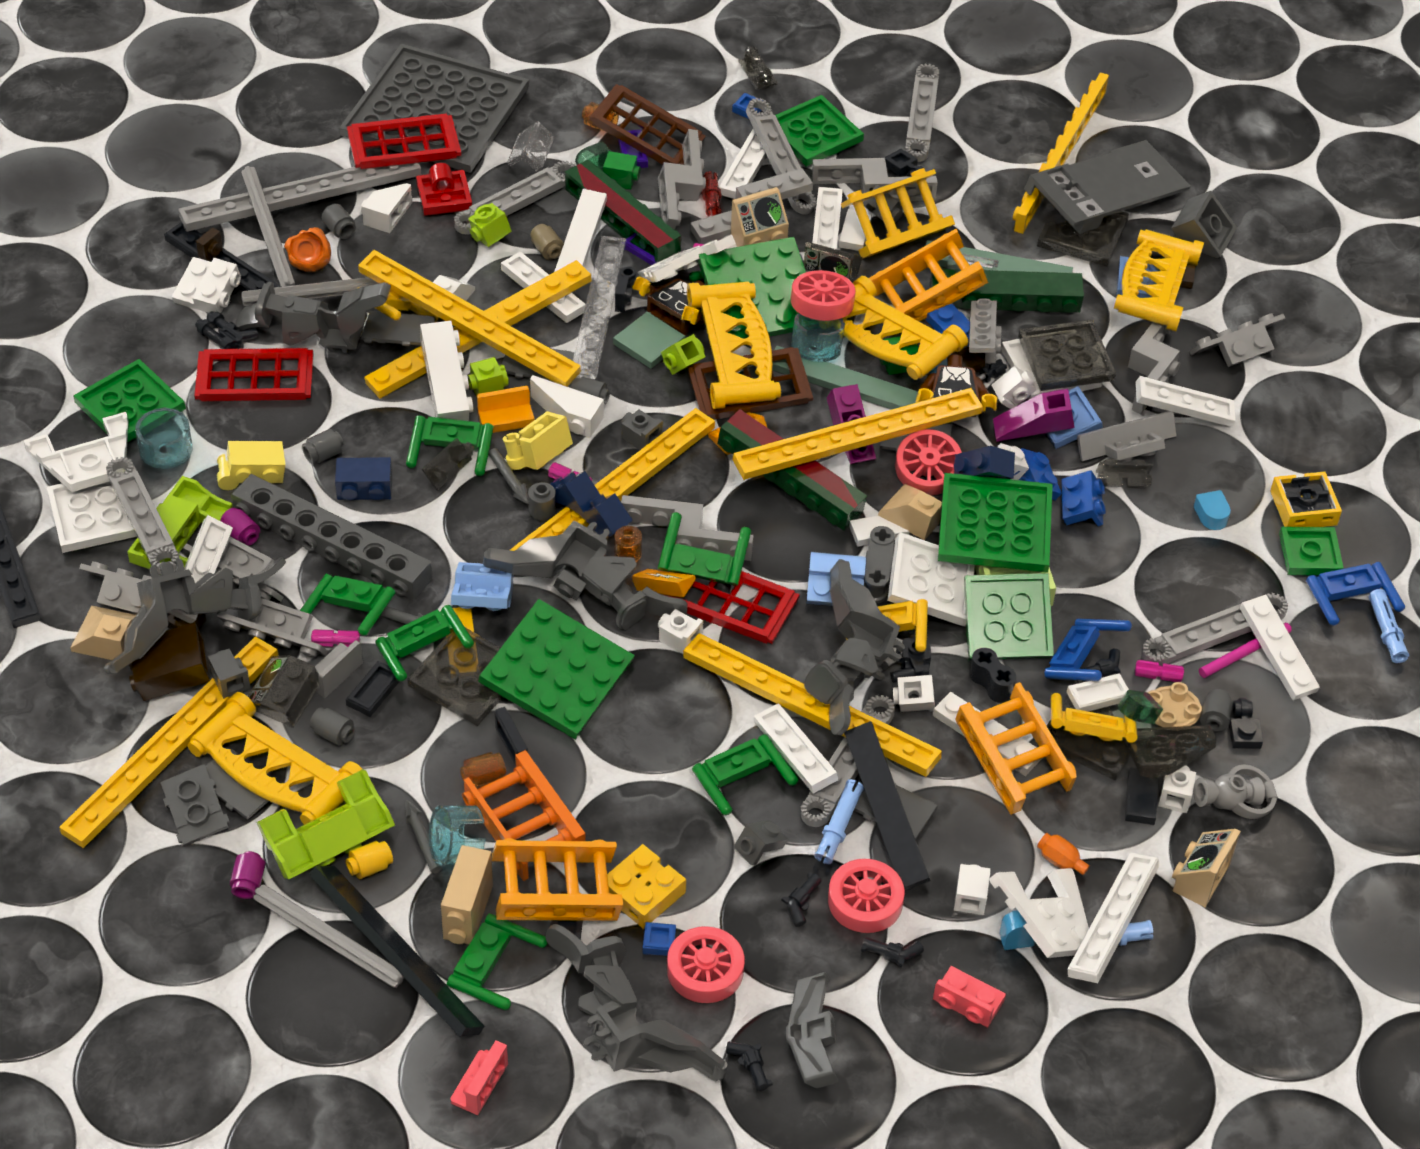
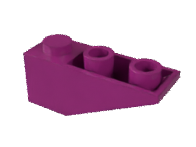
(845, 406)
(1036, 416)

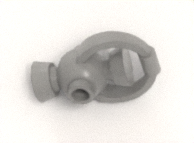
(1232, 790)

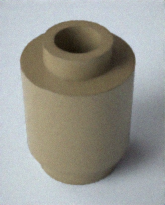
(546, 241)

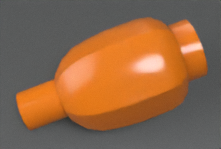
(1061, 853)

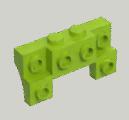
(181, 514)
(330, 834)

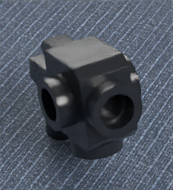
(914, 662)

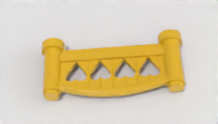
(1160, 306)
(933, 345)
(732, 386)
(236, 723)

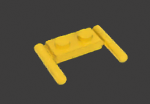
(397, 302)
(908, 616)
(1090, 723)

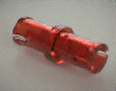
(712, 194)

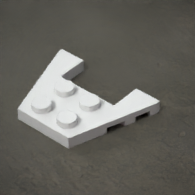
(683, 260)
(87, 462)
(1053, 923)

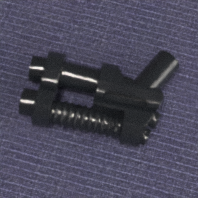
(228, 335)

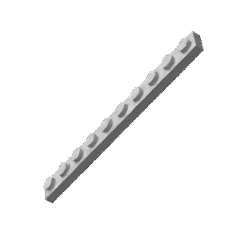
(294, 194)

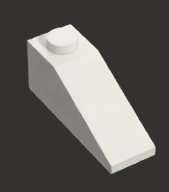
(581, 409)

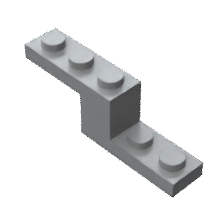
(865, 171)
(680, 180)
(719, 225)
(1153, 358)
(690, 533)

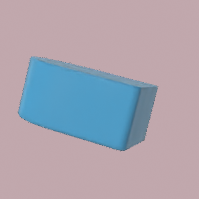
(1212, 509)
(1013, 932)

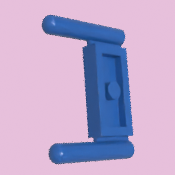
(1349, 583)
(1076, 647)

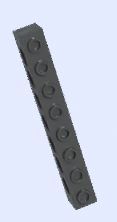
(333, 537)

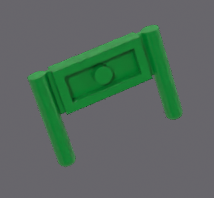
(443, 431)
(701, 562)
(354, 595)
(419, 634)
(737, 764)
(483, 955)

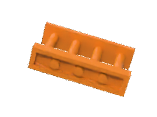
(539, 793)

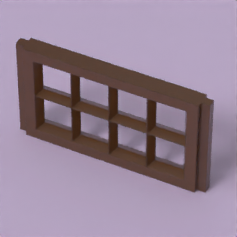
(610, 103)
(797, 374)

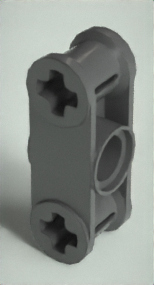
(879, 562)

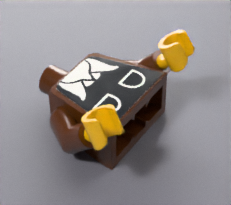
(670, 303)
(954, 379)

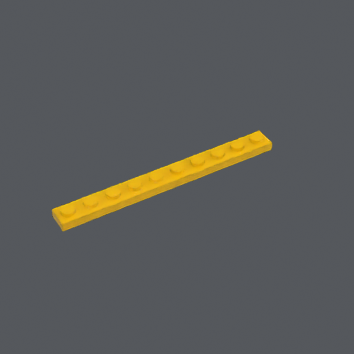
(1063, 148)
(509, 311)
(470, 319)
(856, 433)
(636, 469)
(793, 696)
(158, 752)

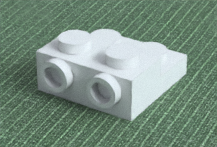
(207, 285)

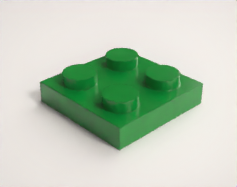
(1310, 550)

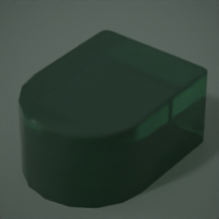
(595, 153)
(1140, 707)

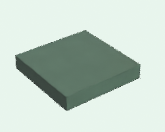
(646, 339)

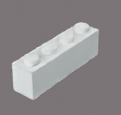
(444, 371)

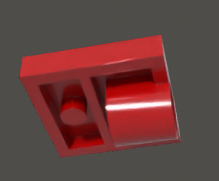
(443, 190)

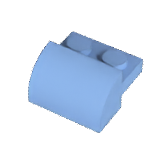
(820, 578)
(481, 587)

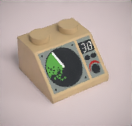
(759, 218)
(1205, 865)

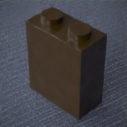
(171, 664)

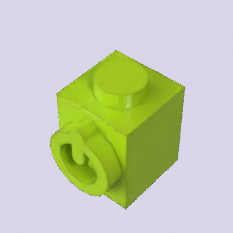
(489, 224)
(683, 354)
(487, 376)

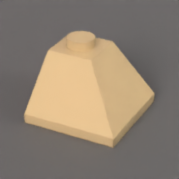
(913, 511)
(102, 633)

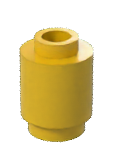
(369, 859)

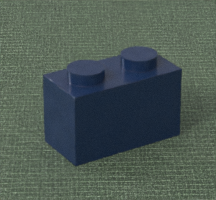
(986, 462)
(363, 478)

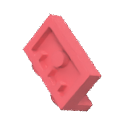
(968, 996)
(481, 1078)

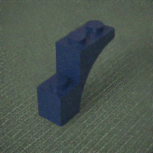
(584, 498)

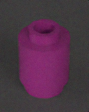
(243, 526)
(247, 874)

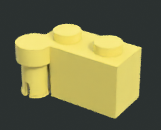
(538, 442)
(244, 458)

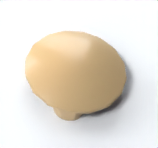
(1178, 705)

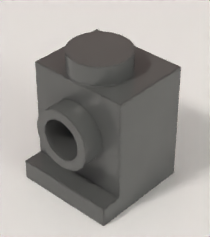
(894, 206)
(640, 428)
(228, 673)

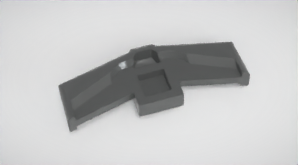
(811, 1031)

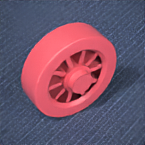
(823, 295)
(923, 453)
(866, 904)
(693, 972)

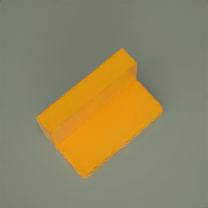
(505, 408)

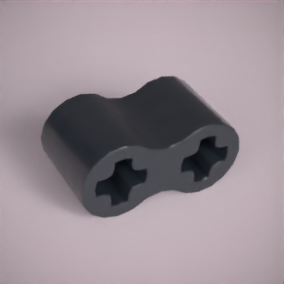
(992, 675)

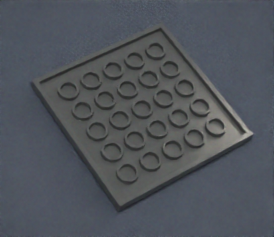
(433, 84)

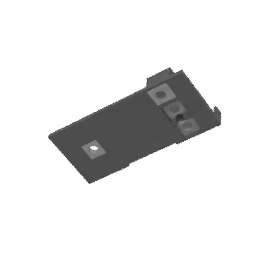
(1107, 184)

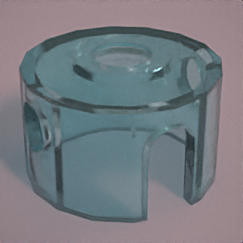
(821, 334)
(163, 428)
(447, 832)

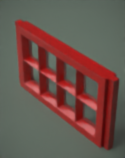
(359, 147)
(204, 374)
(775, 621)

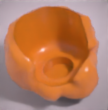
(308, 250)

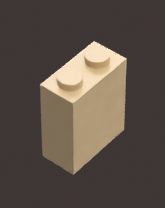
(467, 894)

